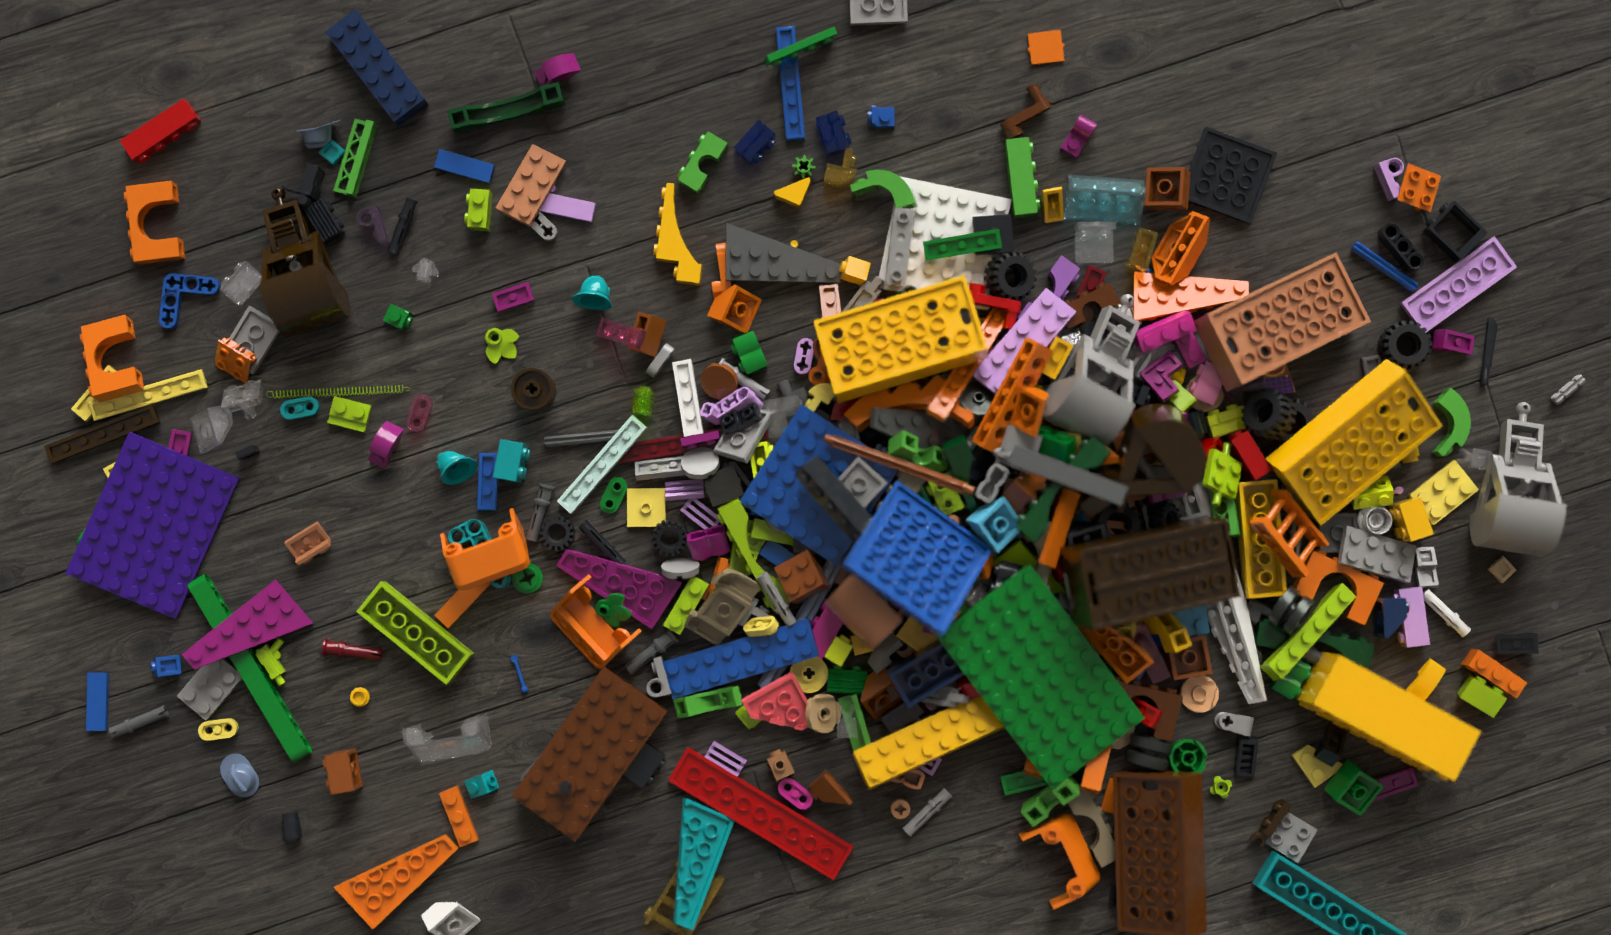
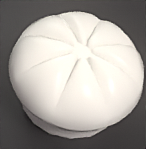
(1374, 520)

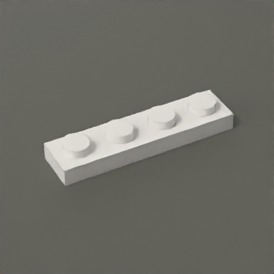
(688, 398)

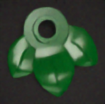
(615, 611)

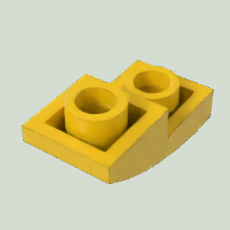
(1428, 678)

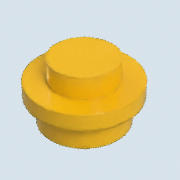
(359, 697)

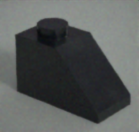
(1085, 531)

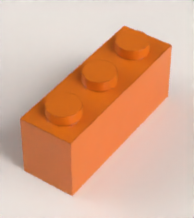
(1494, 673)

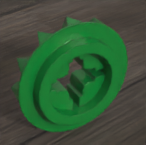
(525, 587)

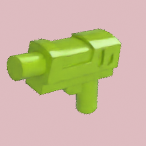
(269, 658)

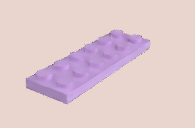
(1458, 284)
(1040, 323)

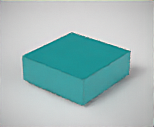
(332, 152)

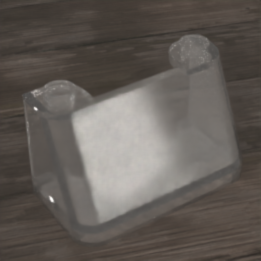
(474, 740)

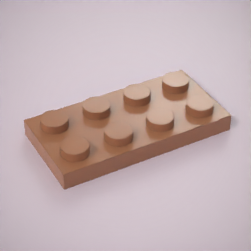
(531, 185)

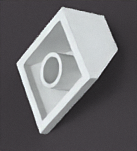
(449, 919)

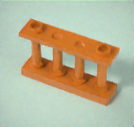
(1274, 538)

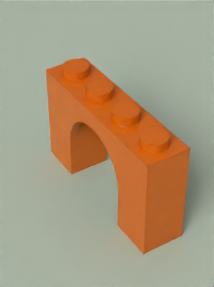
(140, 200)
(96, 340)
(1363, 586)
(1092, 775)

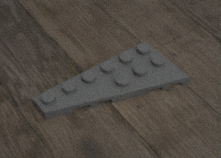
(762, 259)
(919, 423)

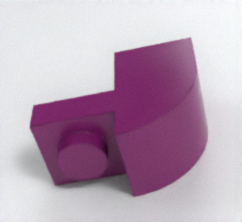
(557, 68)
(384, 443)

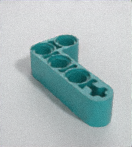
(476, 539)

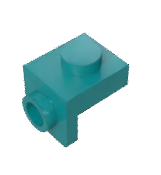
(481, 784)

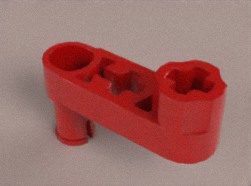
(1010, 306)

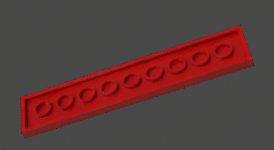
(760, 813)

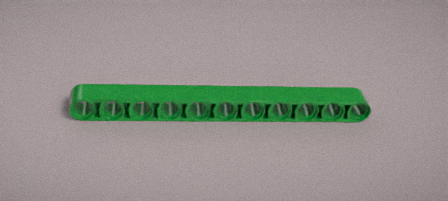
(253, 674)

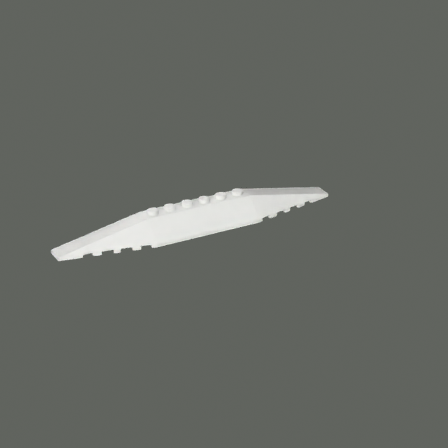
(1230, 617)

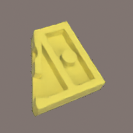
(1314, 769)

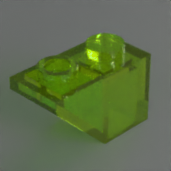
(643, 401)

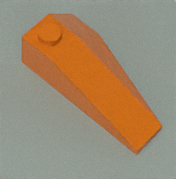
(1119, 651)

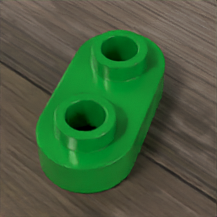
(615, 496)

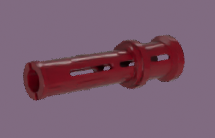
(341, 649)

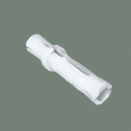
(1452, 619)

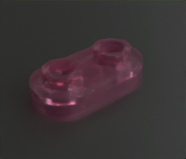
(420, 413)

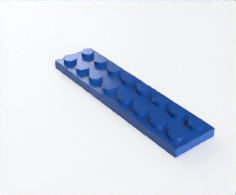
(740, 659)

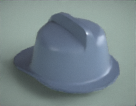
(317, 136)
(239, 775)

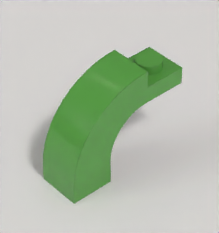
(887, 181)
(1458, 421)
(707, 701)

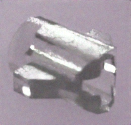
(425, 270)

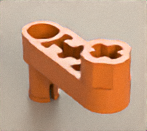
(719, 287)

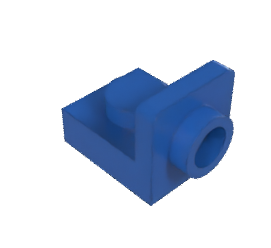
(881, 117)
(166, 665)

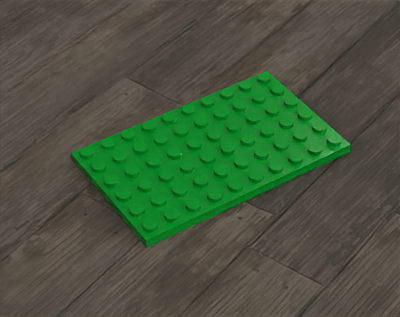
(1040, 676)

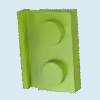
(349, 414)

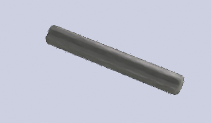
(581, 438)

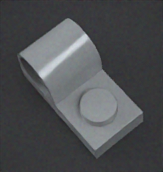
(658, 668)

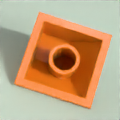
(735, 308)
(1029, 409)

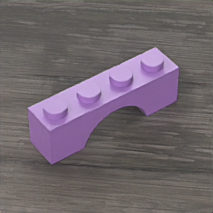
(1062, 275)

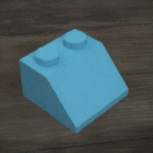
(994, 523)

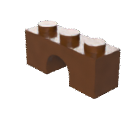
(1101, 297)

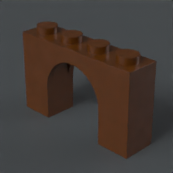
(1164, 700)

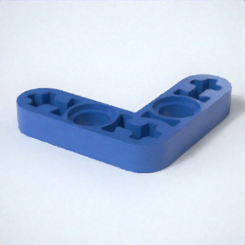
(176, 291)

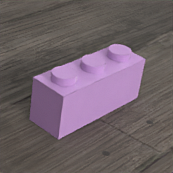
(1414, 629)

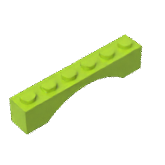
(736, 520)
(1326, 612)

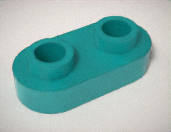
(300, 408)

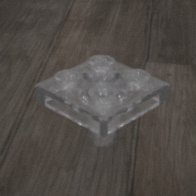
(243, 398)

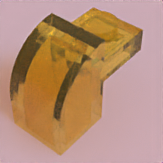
(843, 175)

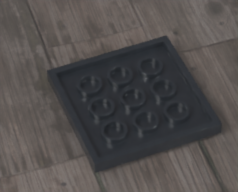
(1229, 174)

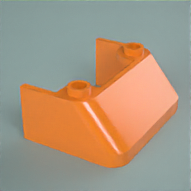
(489, 559)
(587, 629)
(1065, 829)

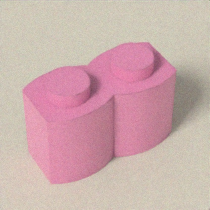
(1207, 384)

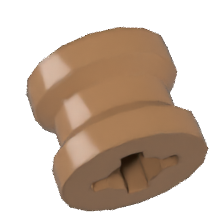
(899, 805)

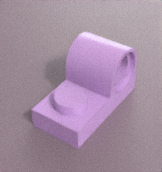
(1387, 177)

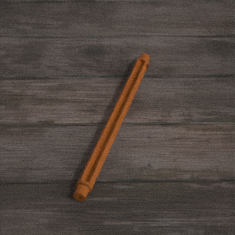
(899, 464)

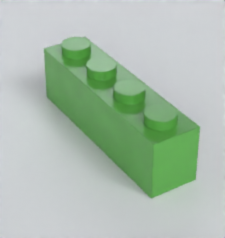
(1020, 177)

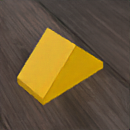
(794, 193)
(1052, 204)

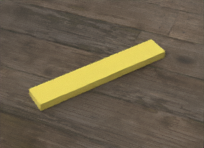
(152, 394)

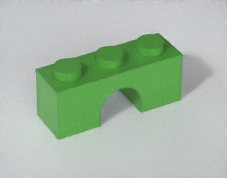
(709, 148)
(905, 447)
(1040, 804)

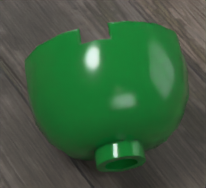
(1187, 756)

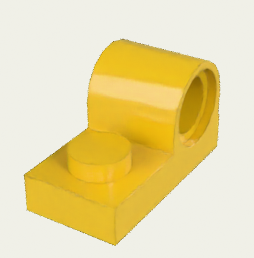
(1061, 350)

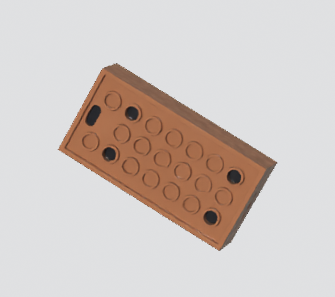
(1281, 321)

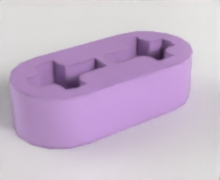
(799, 355)

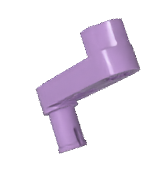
(737, 400)

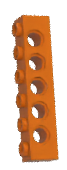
(1023, 373)

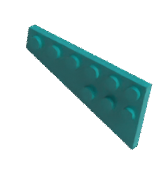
(700, 849)

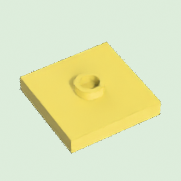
(645, 507)

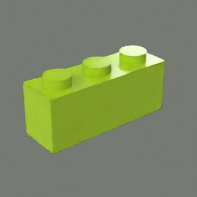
(688, 600)

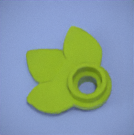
(503, 346)

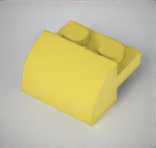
(821, 394)

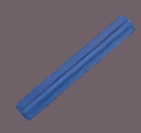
(1384, 266)

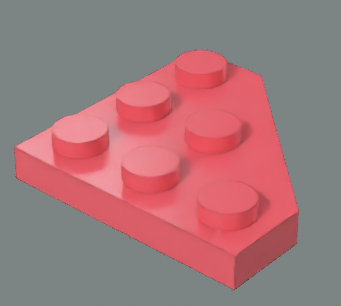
(779, 703)

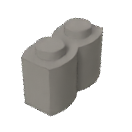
(994, 477)

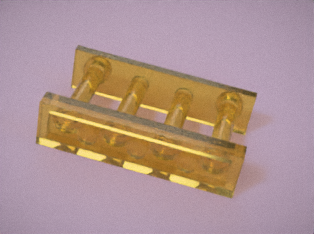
(652, 914)

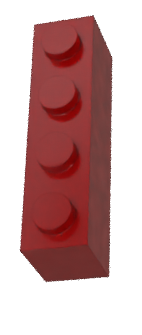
(160, 131)

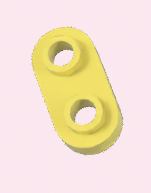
(761, 626)
(219, 729)

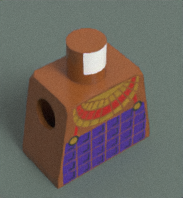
(1279, 380)

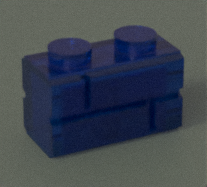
(832, 133)
(755, 142)

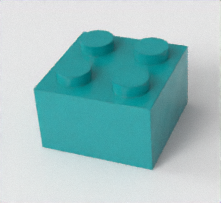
(511, 461)

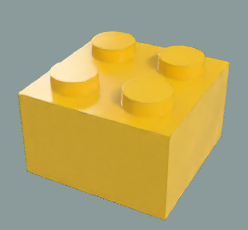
(1410, 520)

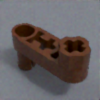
(1011, 126)

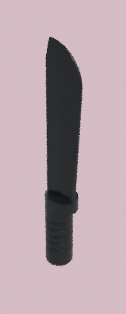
(1491, 333)

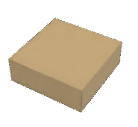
(1501, 569)

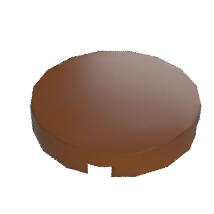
(719, 380)

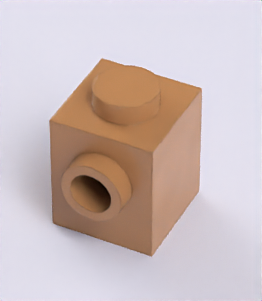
(780, 764)

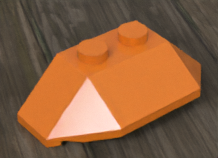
(1180, 248)

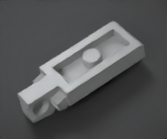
(866, 294)
(947, 697)

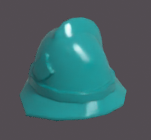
(593, 294)
(455, 467)

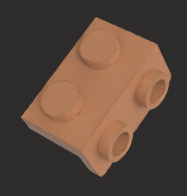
(308, 543)

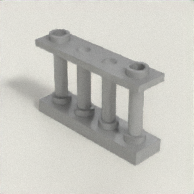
(899, 249)

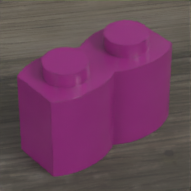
(708, 543)

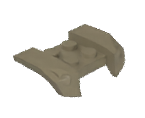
(723, 606)

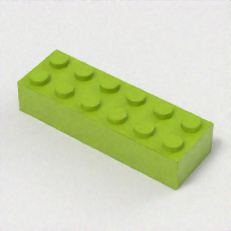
(415, 632)

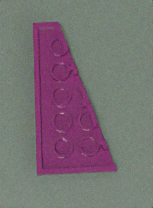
(644, 591)
(256, 622)

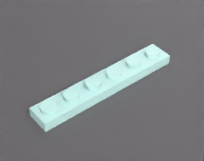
(602, 464)

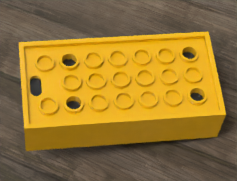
(901, 339)
(1354, 441)

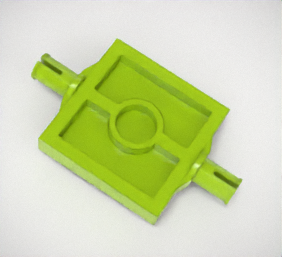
(1222, 474)

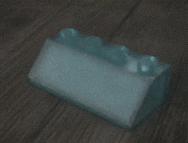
(1104, 199)

